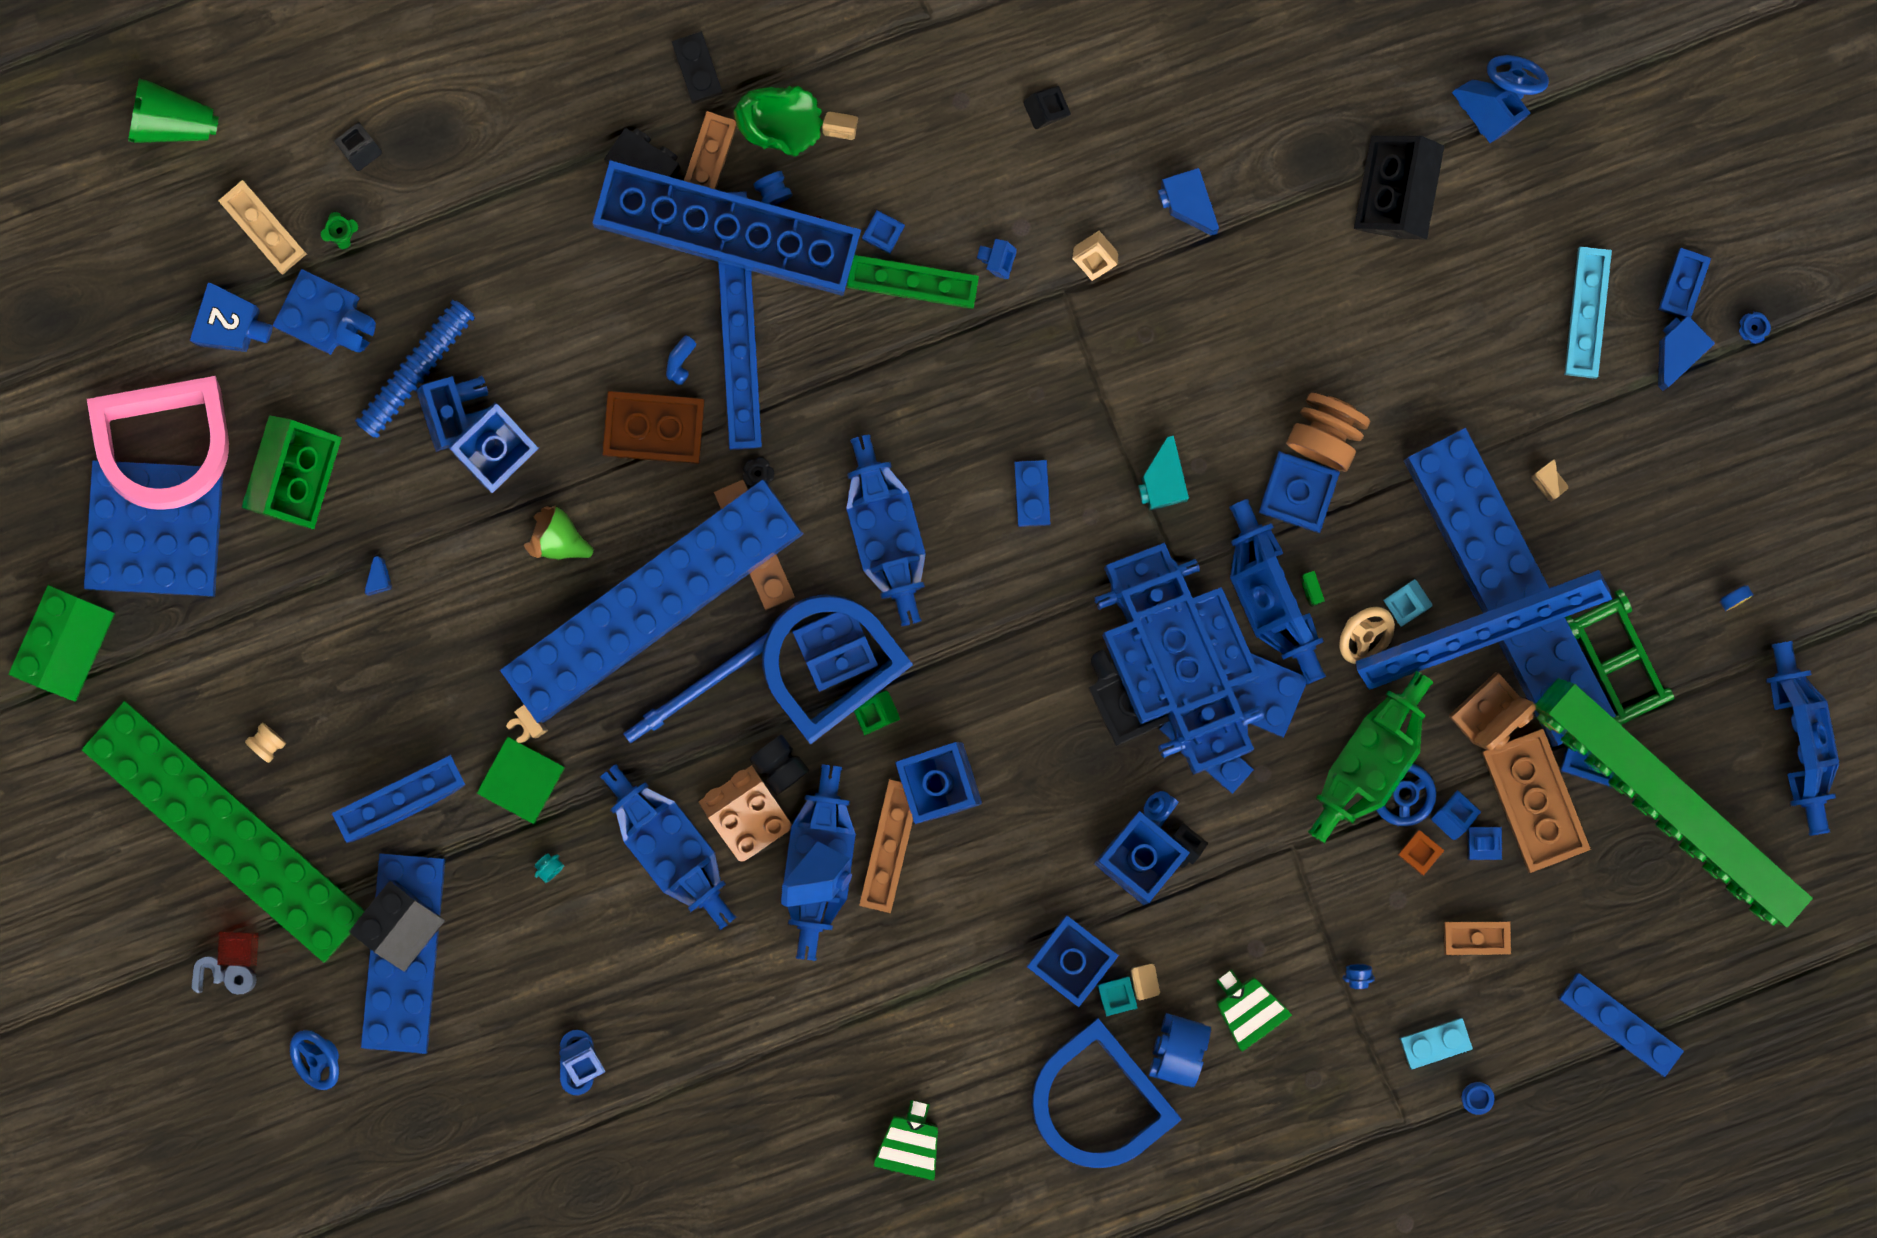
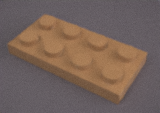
(1536, 801)

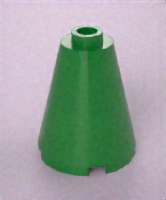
(169, 116)

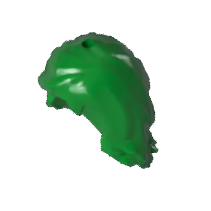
(779, 118)

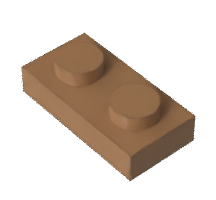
(1477, 938)

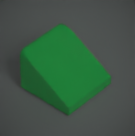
(877, 713)

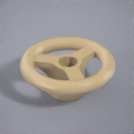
(1364, 633)

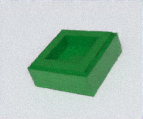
(1312, 589)

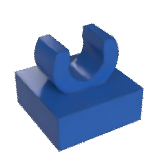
(999, 258)
(1485, 843)

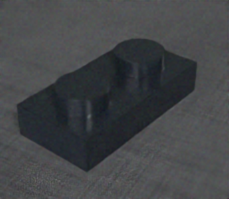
(697, 67)

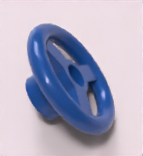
(1516, 79)
(1404, 817)
(317, 1056)

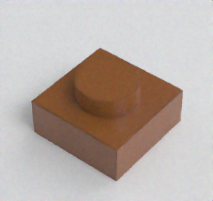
(1420, 852)

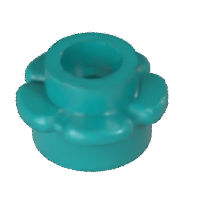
(548, 867)

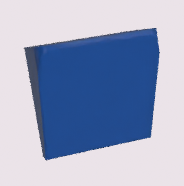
(378, 578)
(1456, 815)
(581, 1061)

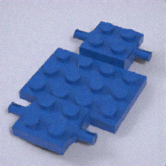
(1180, 657)

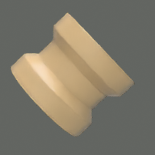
(265, 742)

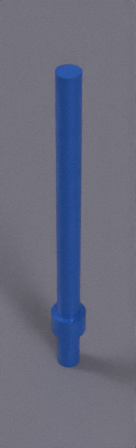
(654, 719)

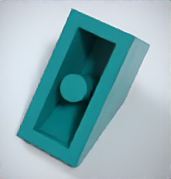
(1164, 479)

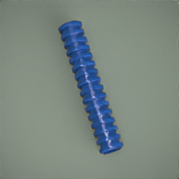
(415, 368)

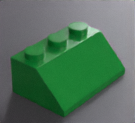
(291, 472)
(61, 643)

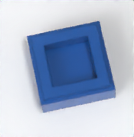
(883, 232)

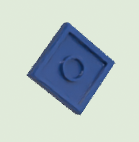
(1299, 492)

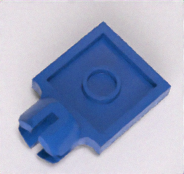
(323, 315)

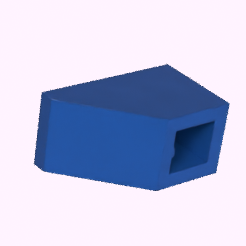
(1491, 108)

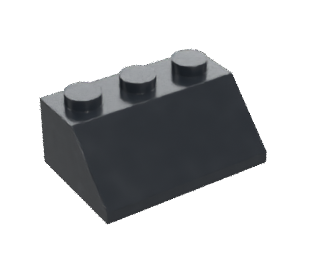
(1399, 186)

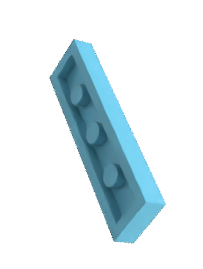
(1588, 312)

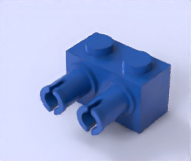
(444, 411)

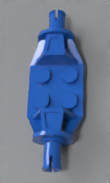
(885, 530)
(1268, 596)
(1815, 734)
(803, 838)
(668, 846)

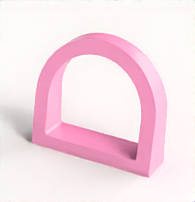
(158, 399)

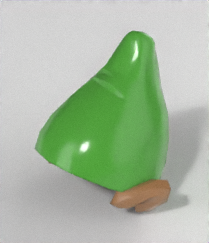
(556, 537)

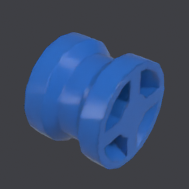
(773, 188)

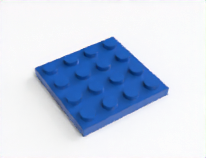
(147, 547)

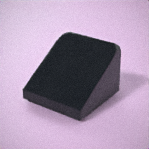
(1046, 107)
(358, 147)

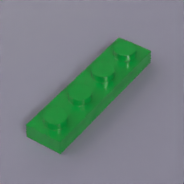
(913, 281)

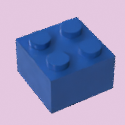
(1072, 961)

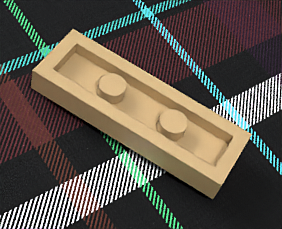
(262, 227)

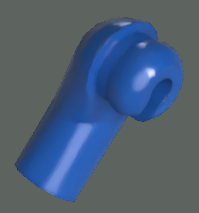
(676, 358)

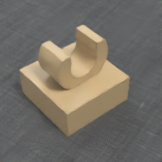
(528, 723)

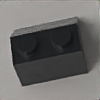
(397, 925)

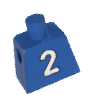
(228, 322)

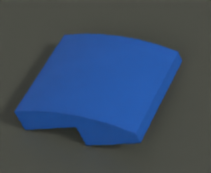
(834, 649)

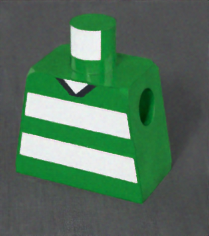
(1248, 1009)
(910, 1144)

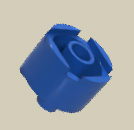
(1180, 1051)

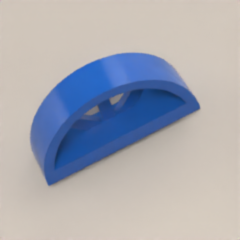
(399, 800)

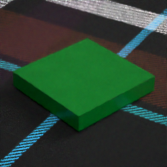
(521, 780)

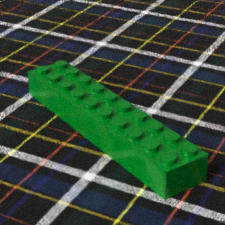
(1672, 802)

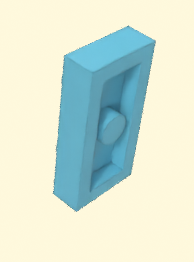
(1436, 1043)

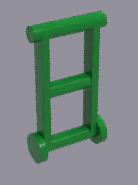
(1622, 607)

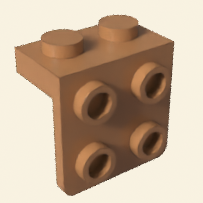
(1492, 713)
(745, 814)

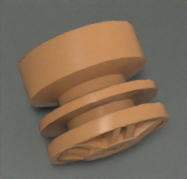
(1329, 428)

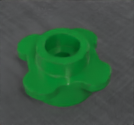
(330, 232)

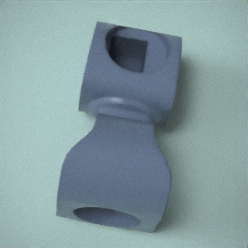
(236, 978)

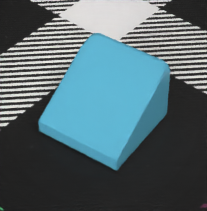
(1408, 602)

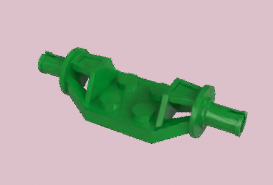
(1373, 759)

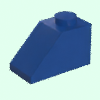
(1189, 200)
(1680, 349)
(817, 877)

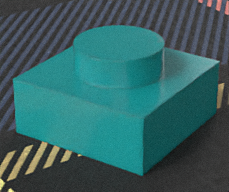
(1117, 996)

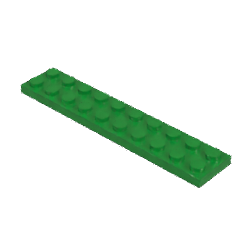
(224, 831)

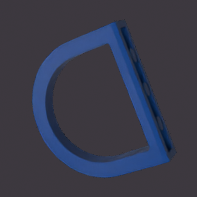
(858, 695)
(1164, 1122)

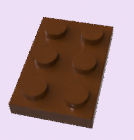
(653, 427)

